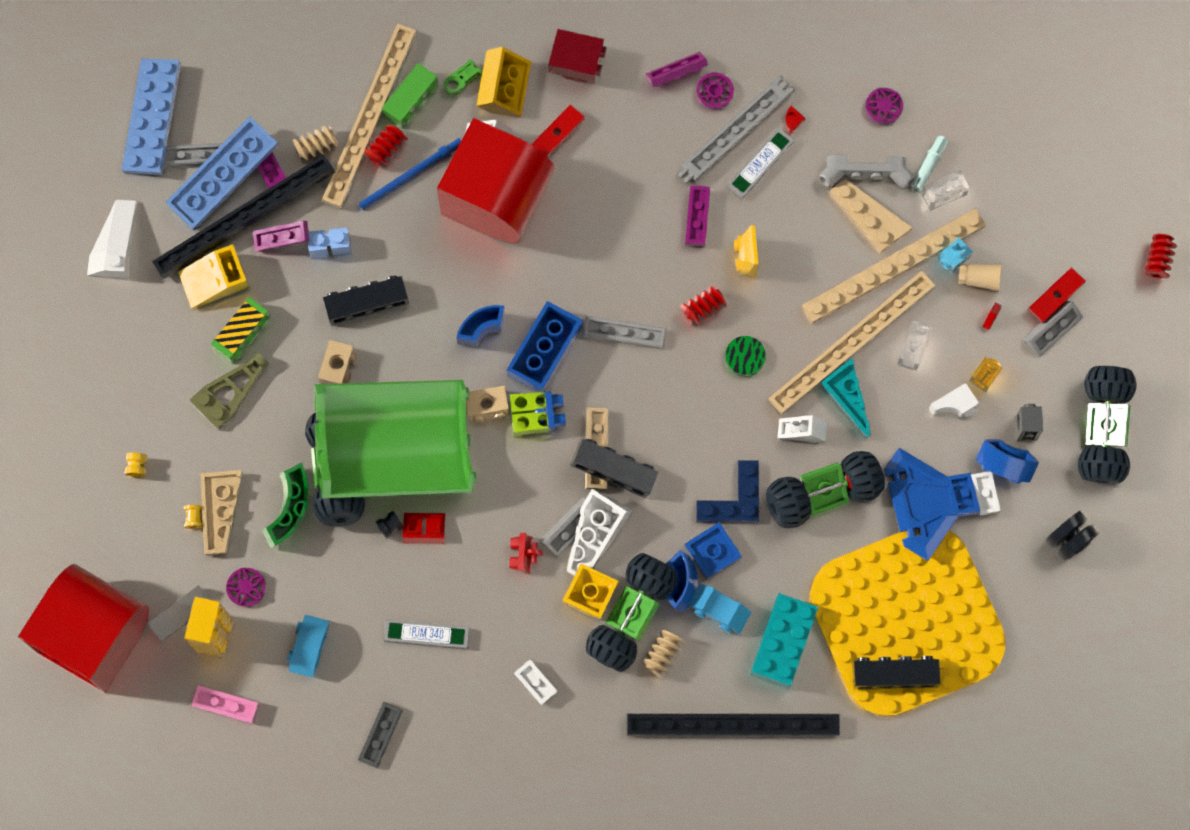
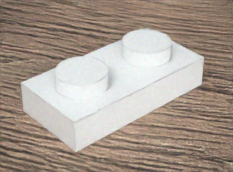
(986, 493)
(535, 682)

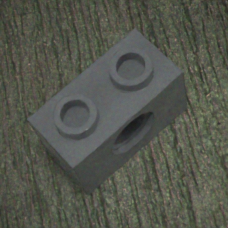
(1029, 423)

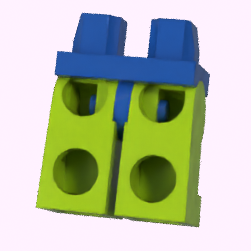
(534, 413)

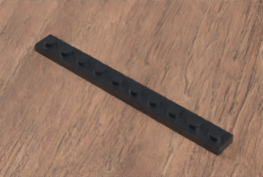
(243, 216)
(733, 725)

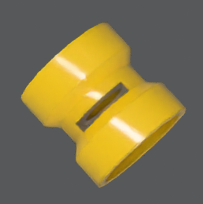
(135, 465)

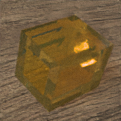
(986, 373)

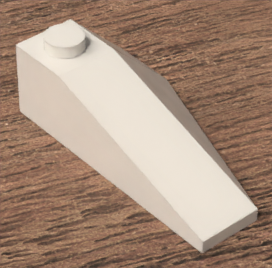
(114, 245)
(597, 528)

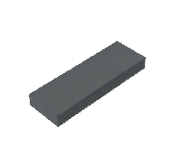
(380, 735)

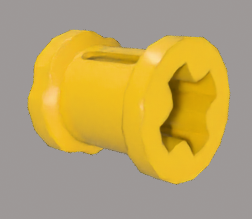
(193, 517)

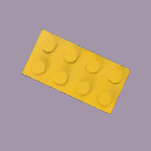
(208, 627)

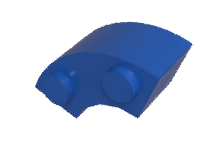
(480, 324)
(1007, 461)
(686, 581)

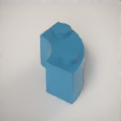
(719, 608)
(308, 646)

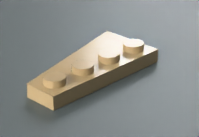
(873, 219)
(219, 502)

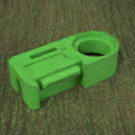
(463, 77)

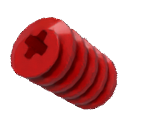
(384, 145)
(1159, 256)
(703, 304)

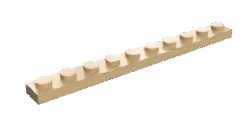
(369, 116)
(893, 266)
(851, 342)

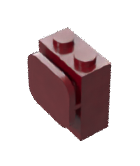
(577, 56)

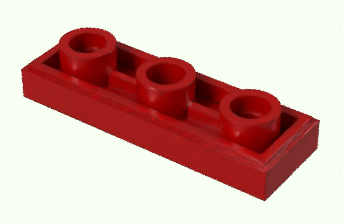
(565, 124)
(1064, 287)

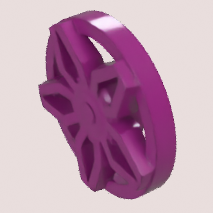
(715, 90)
(884, 105)
(246, 587)

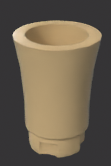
(980, 275)

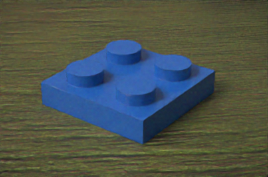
(713, 550)

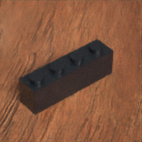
(365, 300)
(614, 468)
(896, 673)

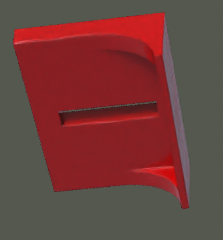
(434, 528)

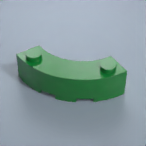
(293, 506)

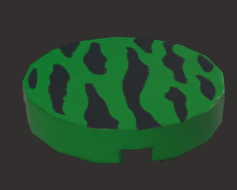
(745, 356)

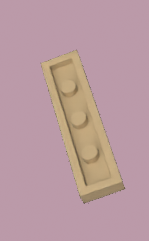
(598, 431)

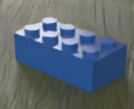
(544, 347)

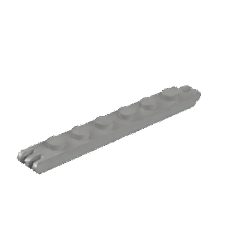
(735, 130)

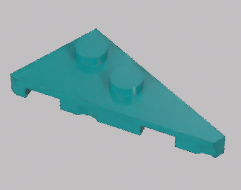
(845, 391)

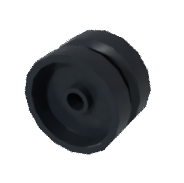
(1074, 538)

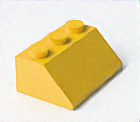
(503, 82)

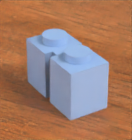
(337, 238)

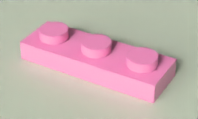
(225, 704)

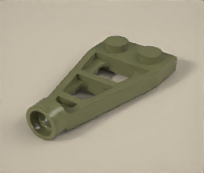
(212, 408)

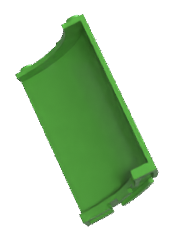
(392, 438)

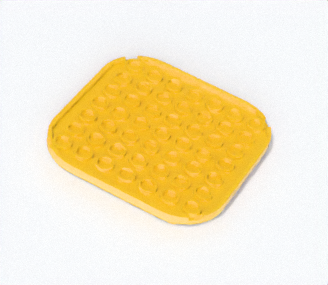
(901, 605)

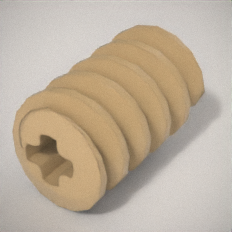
(315, 143)
(662, 652)

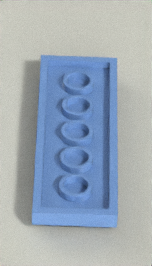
(151, 116)
(222, 173)

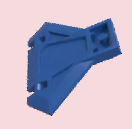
(927, 501)

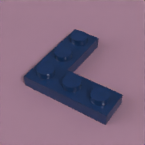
(741, 511)

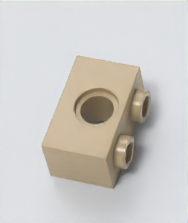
(337, 353)
(495, 395)

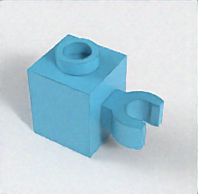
(954, 255)

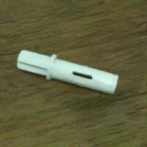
(929, 163)

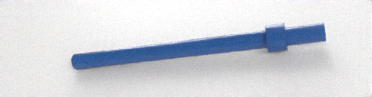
(443, 152)

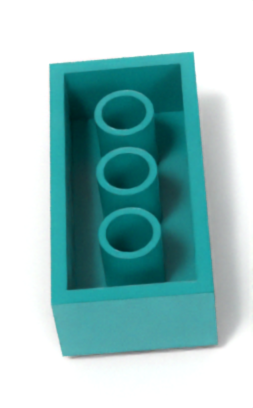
(784, 641)

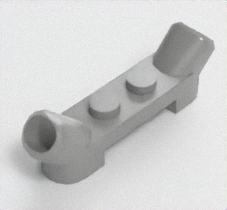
(894, 168)

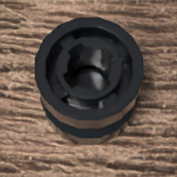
(389, 524)

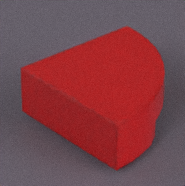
(793, 119)
(992, 316)

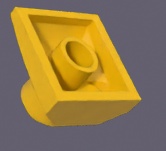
(747, 252)
(590, 592)

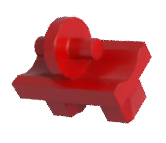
(527, 553)

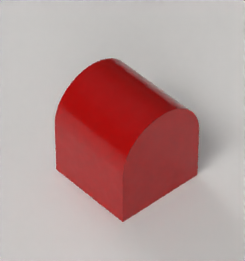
(494, 182)
(86, 626)

